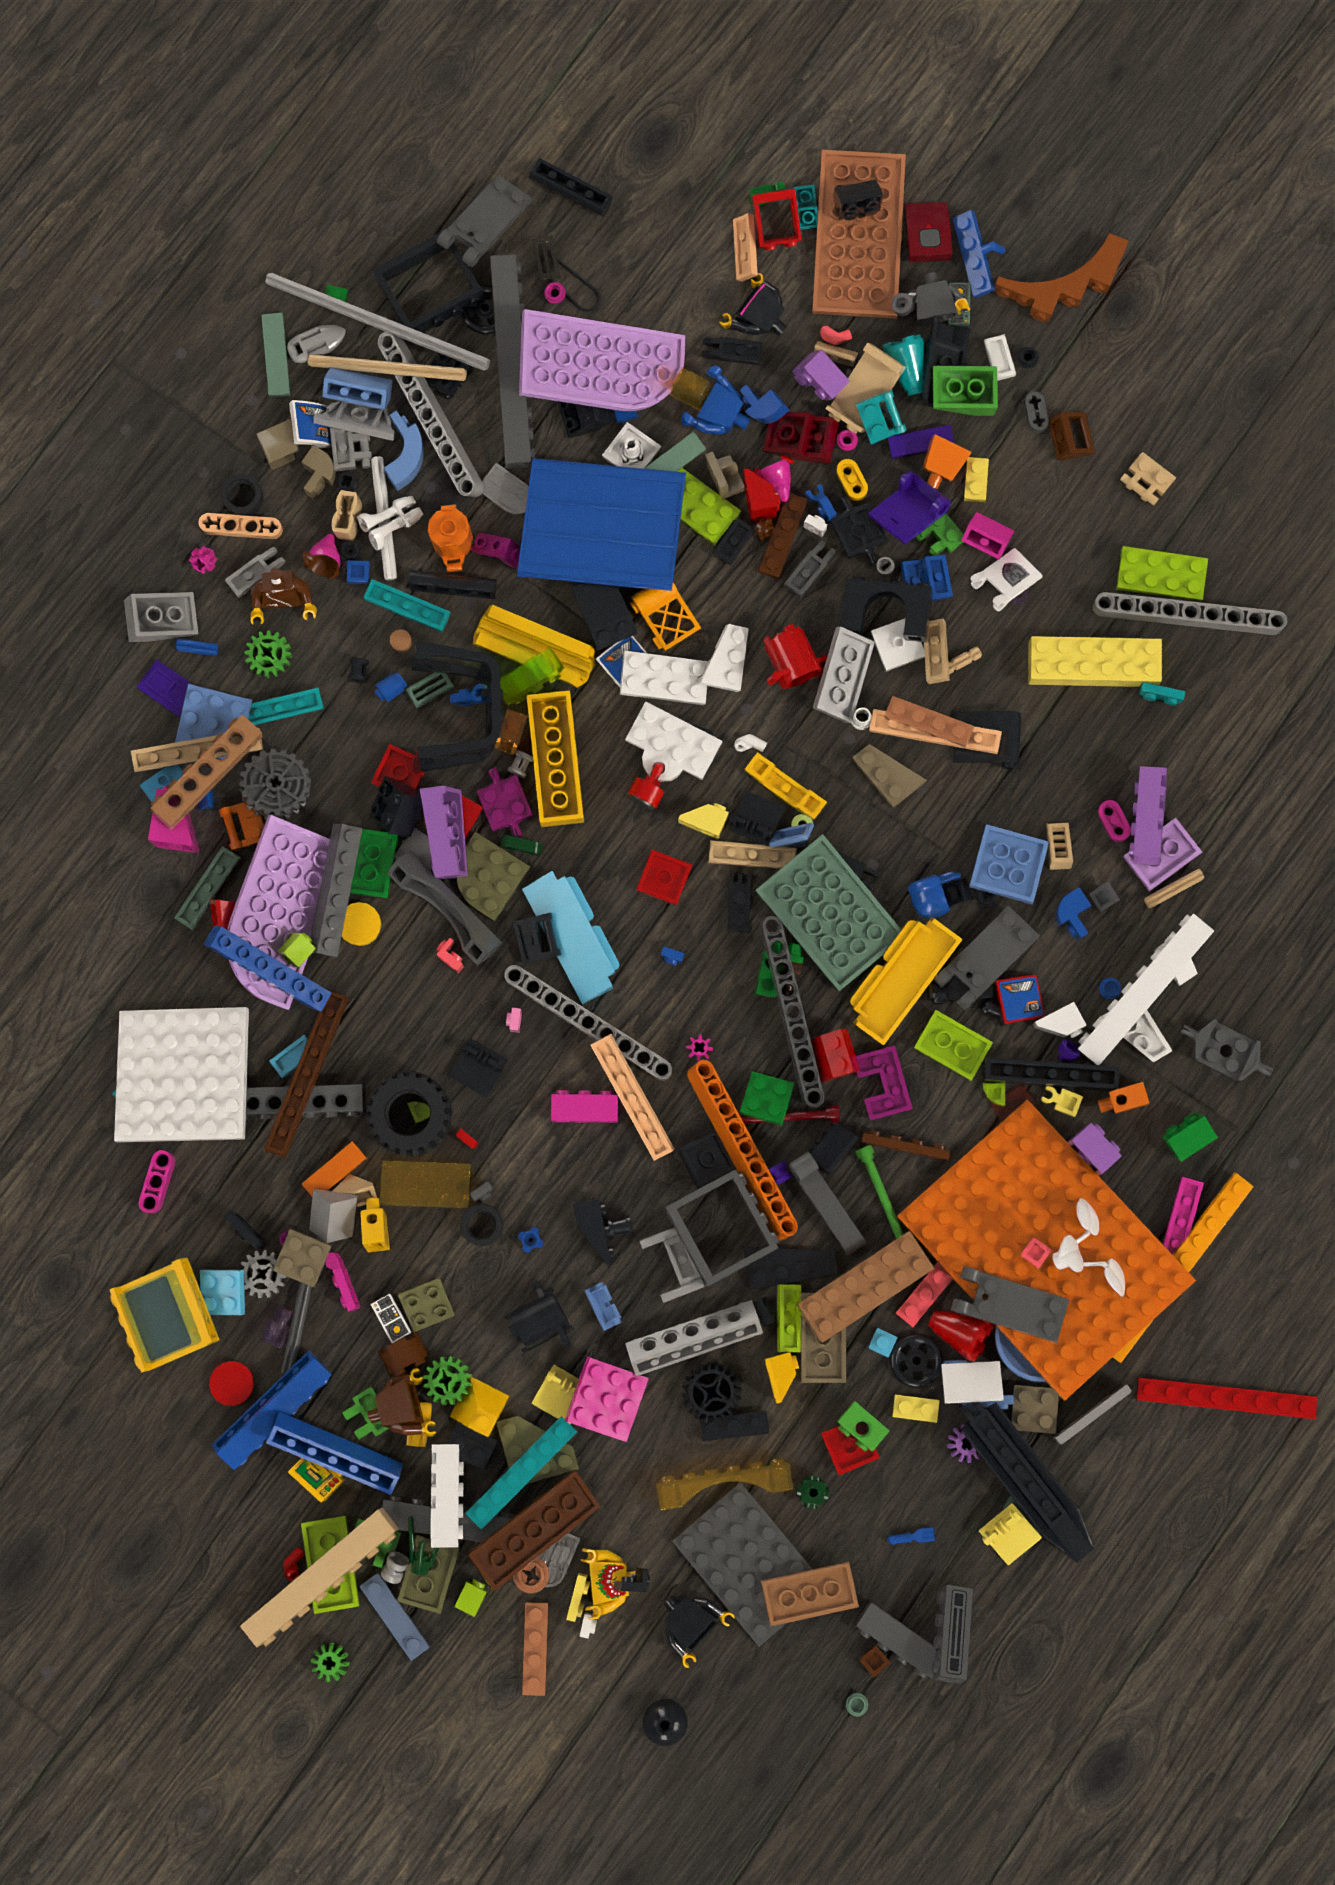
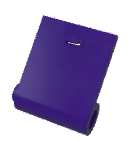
(910, 508)

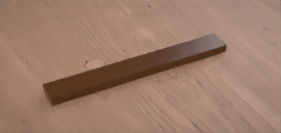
(306, 1075)

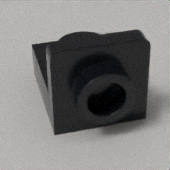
(635, 1584)

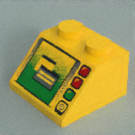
(316, 1479)

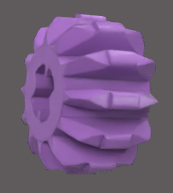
(958, 1449)

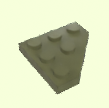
(517, 1438)

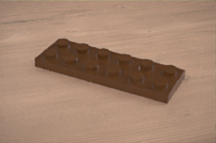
(533, 1530)

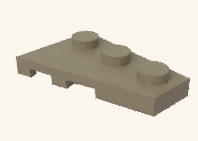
(887, 775)

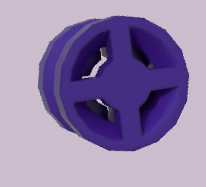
(780, 1173)

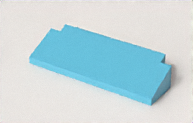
(583, 948)

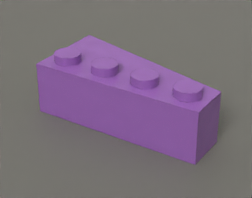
(1149, 816)
(445, 831)

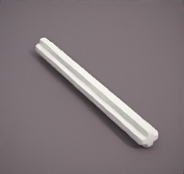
(382, 504)

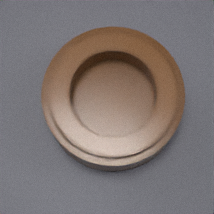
(400, 640)

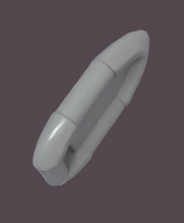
(315, 341)

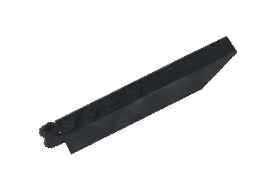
(1027, 1479)

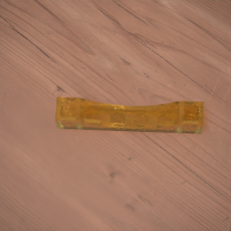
(771, 1477)

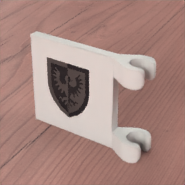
(1009, 576)

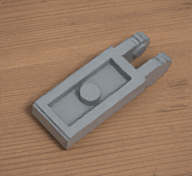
(251, 573)

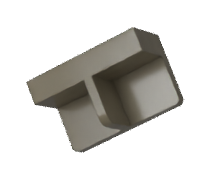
(725, 475)

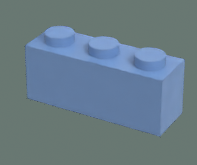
(357, 388)

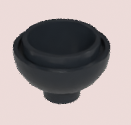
(671, 1712)

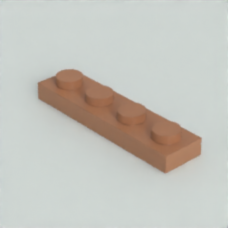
(929, 721)
(535, 1648)

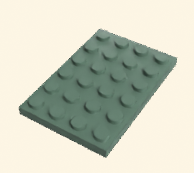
(829, 912)

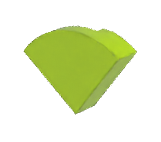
(995, 1092)
(419, 1111)

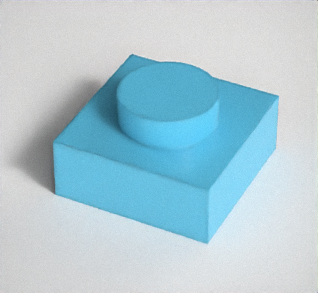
(882, 1342)

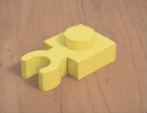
(1066, 1101)

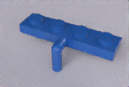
(975, 253)

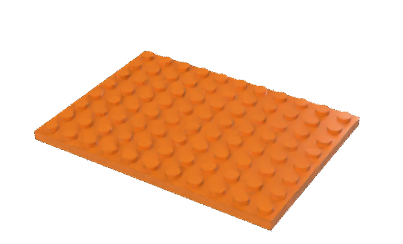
(1027, 1186)

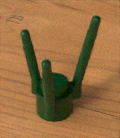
(420, 1560)

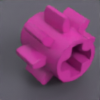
(203, 559)
(699, 1041)

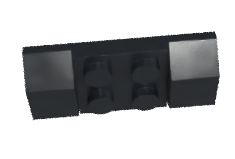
(944, 348)

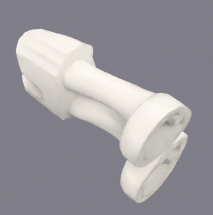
(377, 535)

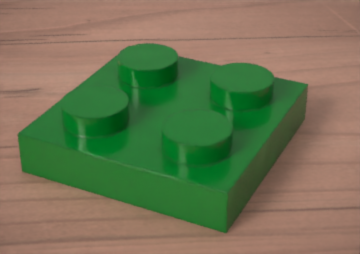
(767, 1098)

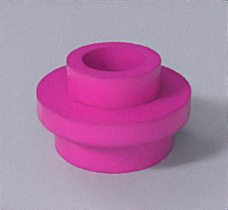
(555, 287)
(847, 434)

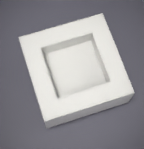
(816, 525)
(588, 1626)

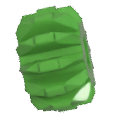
(336, 1657)

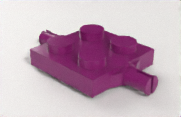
(505, 803)

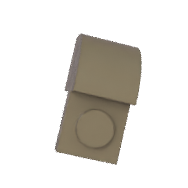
(322, 469)

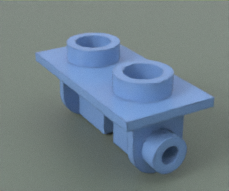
(606, 1313)

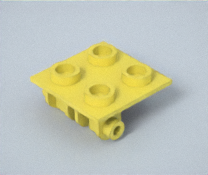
(556, 1392)
(1010, 1534)

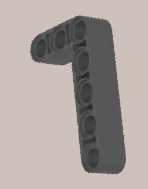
(825, 1202)

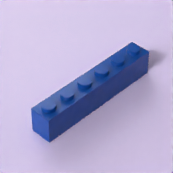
(284, 1396)
(335, 1453)

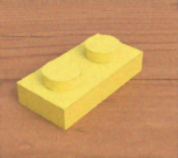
(976, 479)
(915, 1408)
(576, 1607)

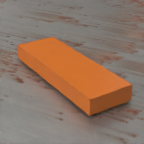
(335, 1169)

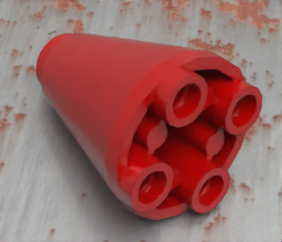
(962, 1332)

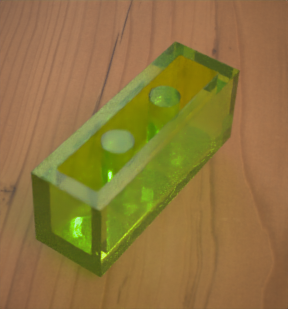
(530, 676)

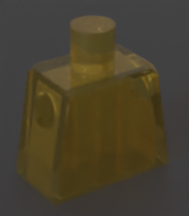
(689, 388)

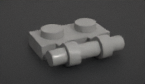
(343, 449)

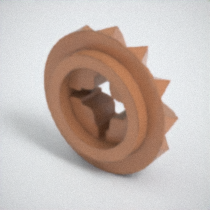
(534, 1585)

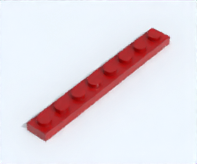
(1226, 1398)

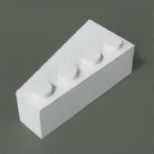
(445, 1496)

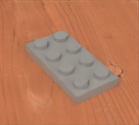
(843, 675)

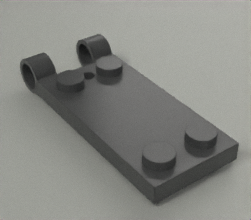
(486, 219)
(989, 955)
(1013, 1306)

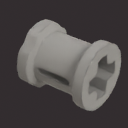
(520, 756)

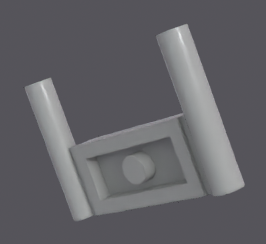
(683, 1266)

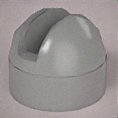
(883, 562)

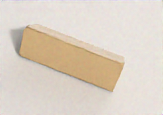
(837, 353)

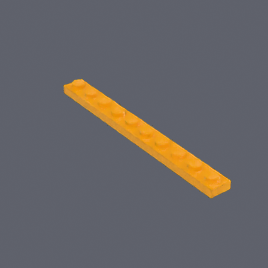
(1204, 1233)

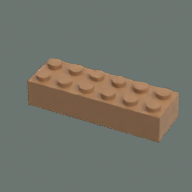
(865, 1286)

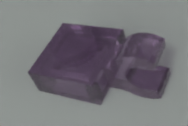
(276, 1330)

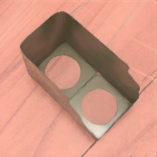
(278, 444)

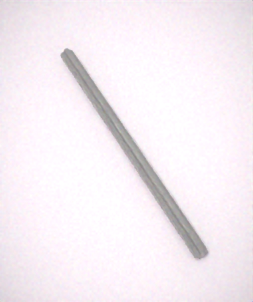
(378, 321)

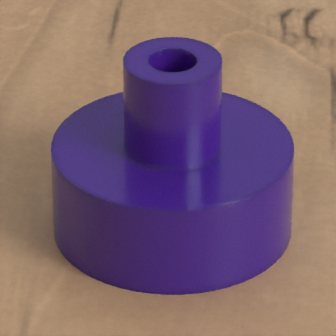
(1068, 1051)

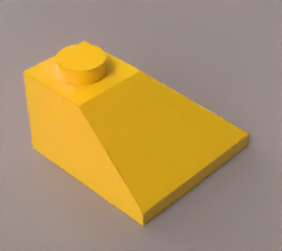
(781, 1373)
(480, 1408)

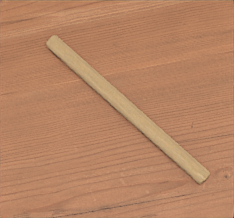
(387, 367)

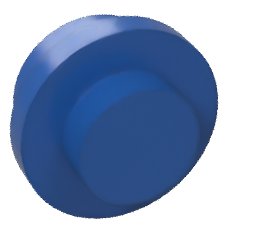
(1110, 988)

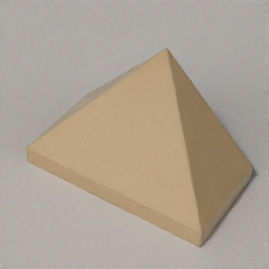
(357, 1186)

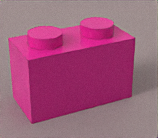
(987, 535)

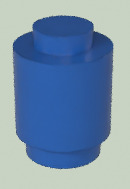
(390, 687)

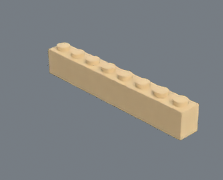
(319, 1577)

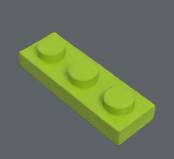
(788, 1318)

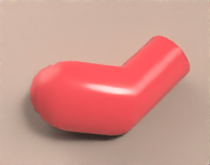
(833, 337)

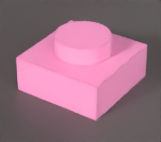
(514, 1020)

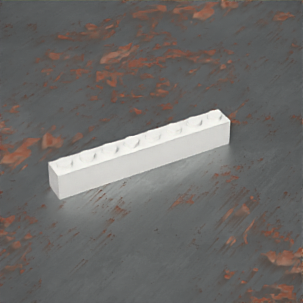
(1146, 989)

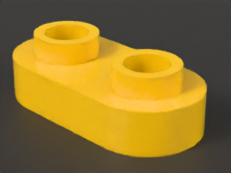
(853, 480)

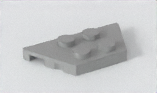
(357, 419)

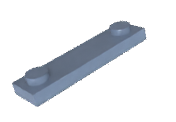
(394, 1616)

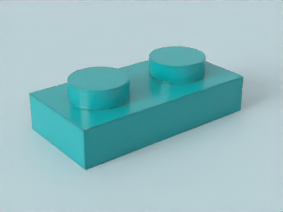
(1168, 695)

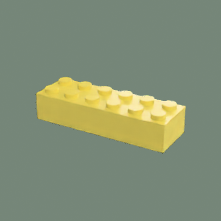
(1094, 661)

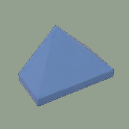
(792, 836)

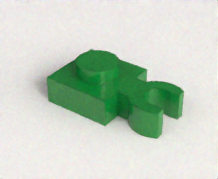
(766, 188)

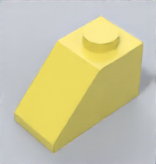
(706, 819)

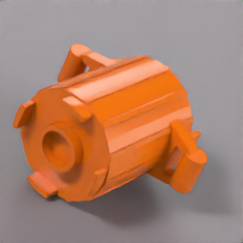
(450, 536)

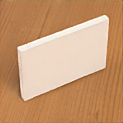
(972, 1382)

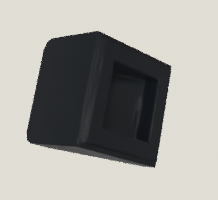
(957, 892)

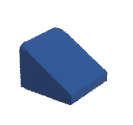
(207, 802)

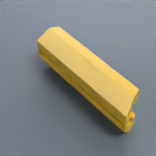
(523, 639)

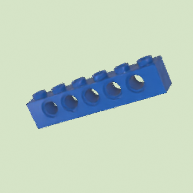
(267, 968)

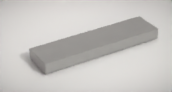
(1092, 1414)

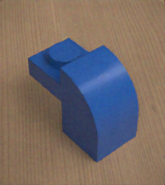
(764, 409)
(1067, 912)

